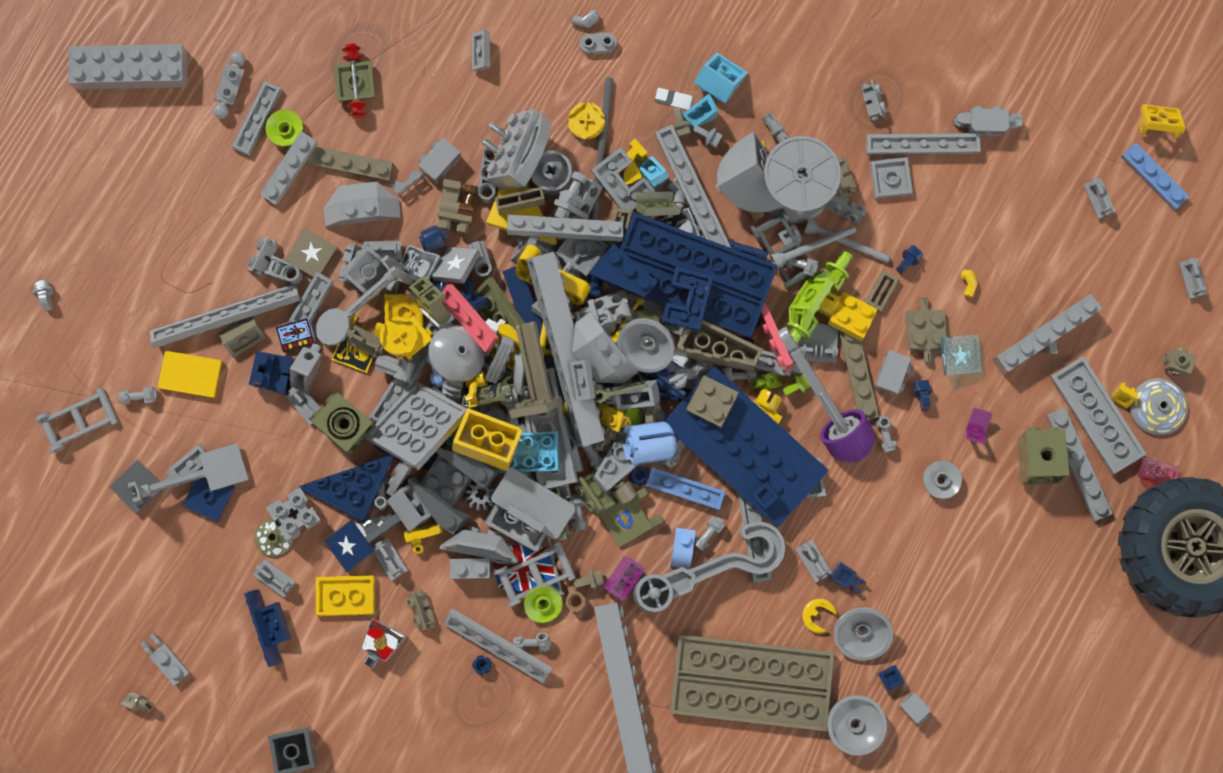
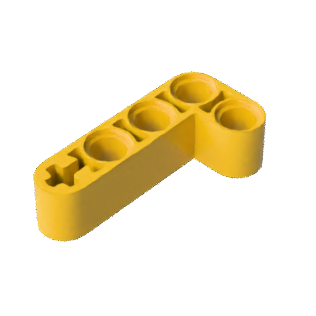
(574, 287)

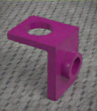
(978, 425)

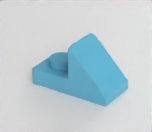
(653, 172)

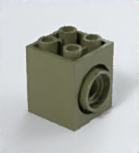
(335, 415)
(1043, 456)

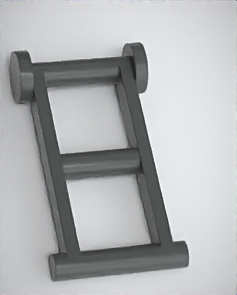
(758, 234)

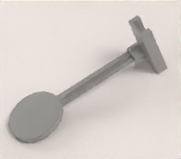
(335, 323)

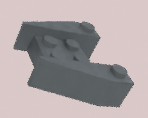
(447, 483)

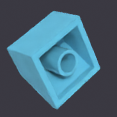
(720, 77)

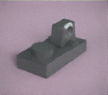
(374, 532)

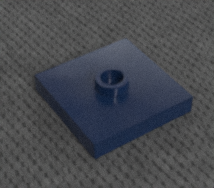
(207, 502)

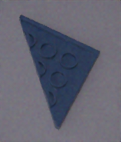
(352, 489)

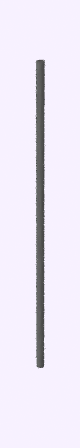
(600, 157)

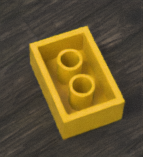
(487, 439)

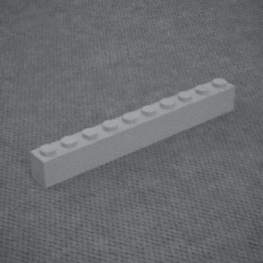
(560, 333)
(624, 689)

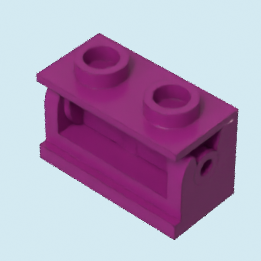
(624, 578)

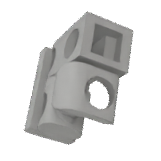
(609, 310)

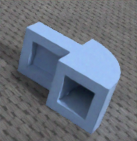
(682, 548)

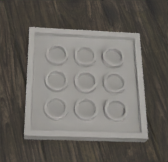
(417, 425)

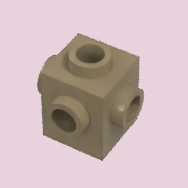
(1179, 362)

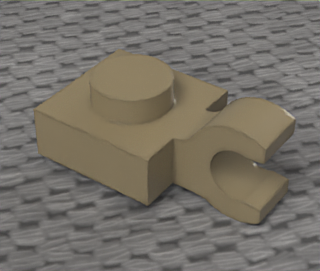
(604, 446)

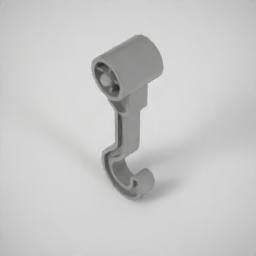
(656, 592)

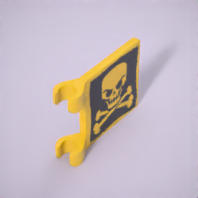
(353, 356)

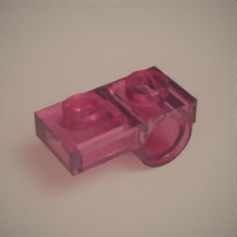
(1156, 470)

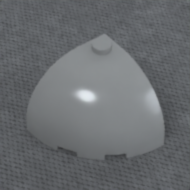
(742, 176)

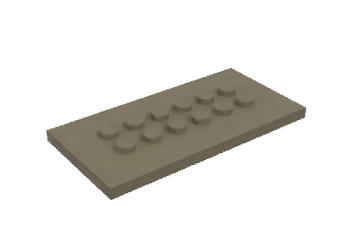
(752, 682)

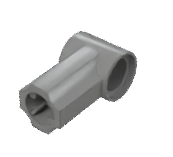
(482, 261)
(398, 368)

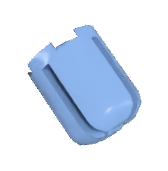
(649, 443)

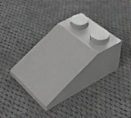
(500, 521)

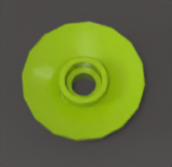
(280, 120)
(543, 612)

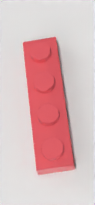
(469, 318)
(769, 326)

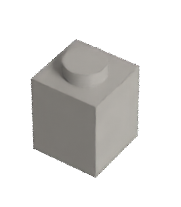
(915, 708)

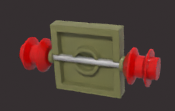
(354, 81)

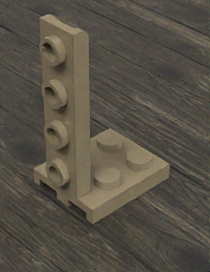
(536, 374)

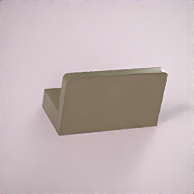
(241, 336)

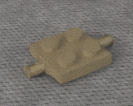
(925, 329)

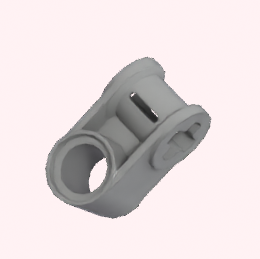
(281, 269)

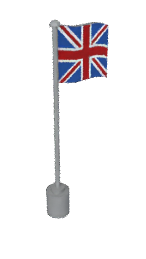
(522, 578)

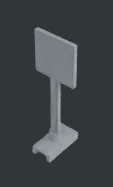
(220, 467)

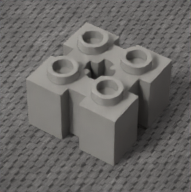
(305, 518)

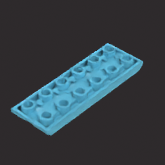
(534, 452)

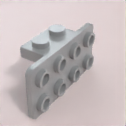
(532, 504)

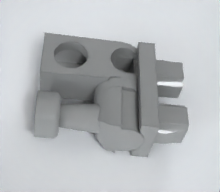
(578, 198)

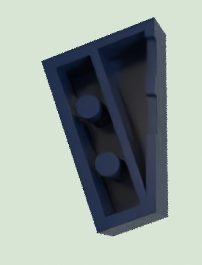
(623, 272)

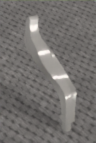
(684, 374)

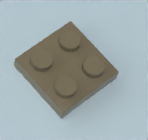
(712, 401)

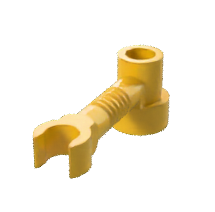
(472, 384)

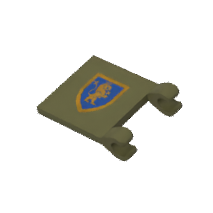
(628, 520)

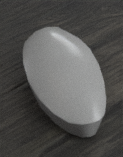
(520, 376)

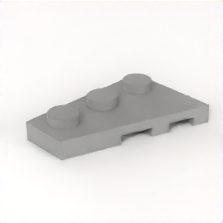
(614, 465)

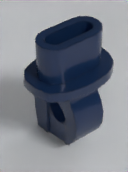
(911, 257)
(923, 390)

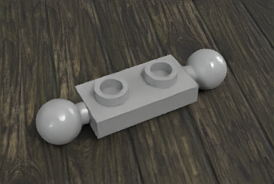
(229, 85)

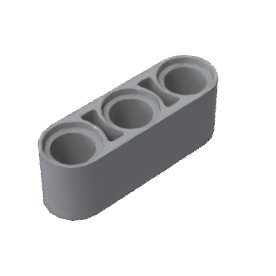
(485, 184)

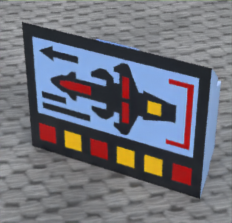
(295, 335)

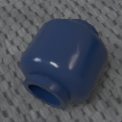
(433, 238)

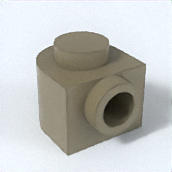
(623, 492)

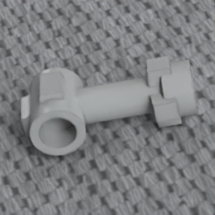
(810, 267)
(750, 376)
(149, 395)
(883, 424)
(381, 502)
(578, 502)
(715, 525)
(542, 641)

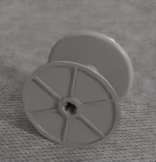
(802, 177)

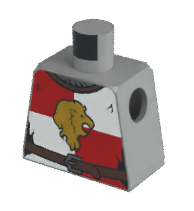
(381, 642)

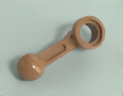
(572, 590)

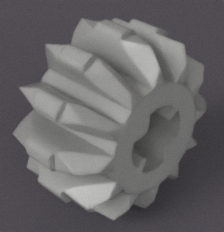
(453, 390)
(475, 491)

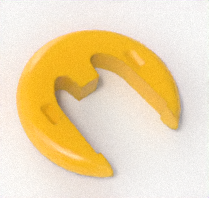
(810, 610)

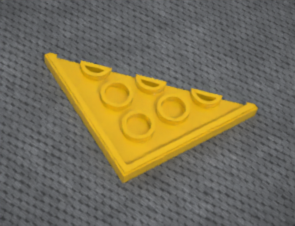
(500, 220)

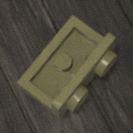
(656, 204)
(594, 496)

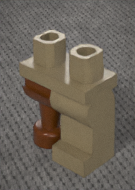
(452, 210)

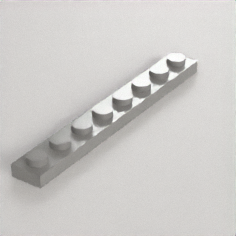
(690, 185)
(224, 315)

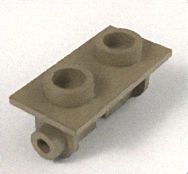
(847, 183)
(365, 341)
(416, 603)

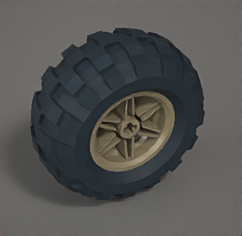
(1148, 545)

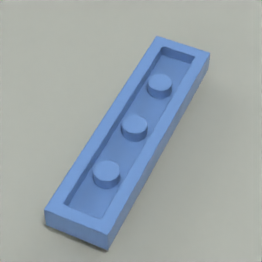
(1155, 176)
(685, 488)

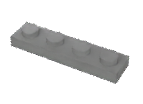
(289, 168)

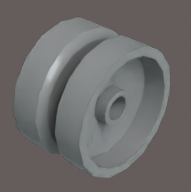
(554, 163)

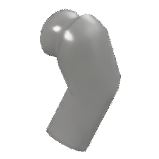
(586, 21)

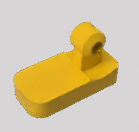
(421, 532)

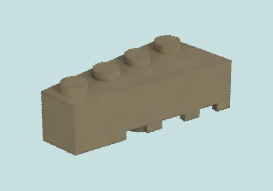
(718, 347)

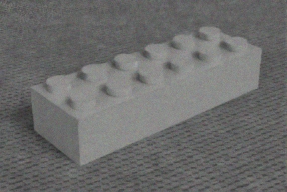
(127, 66)

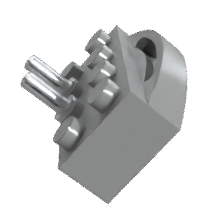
(519, 150)

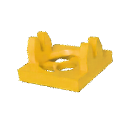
(1155, 112)

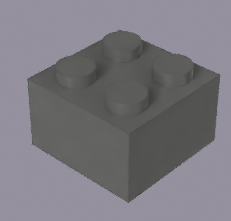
(293, 750)

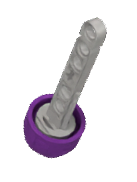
(849, 433)

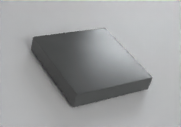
(142, 476)

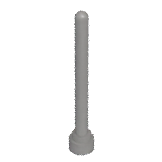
(813, 228)
(780, 258)

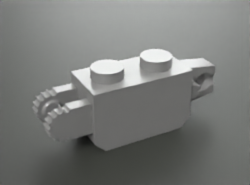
(988, 121)

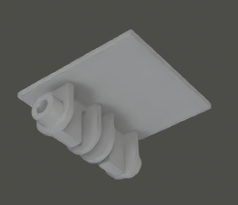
(821, 345)

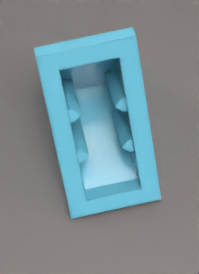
(701, 112)

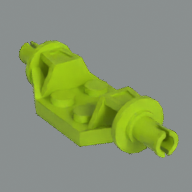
(813, 293)

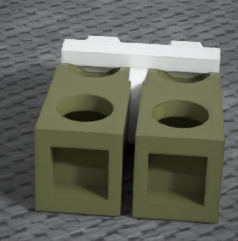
(431, 300)

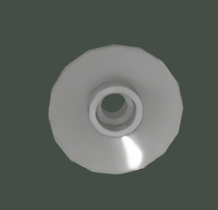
(951, 476)

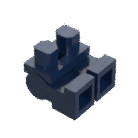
(270, 372)

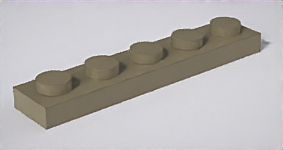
(350, 164)
(858, 375)

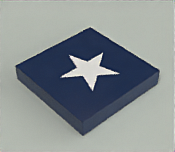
(349, 546)

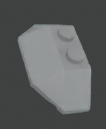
(361, 205)
(606, 358)
(481, 545)

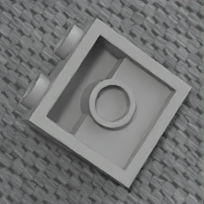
(365, 269)

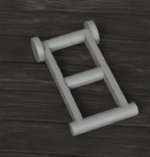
(59, 445)
(503, 571)

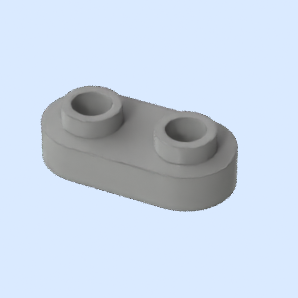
(598, 45)

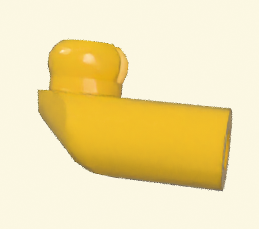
(972, 282)

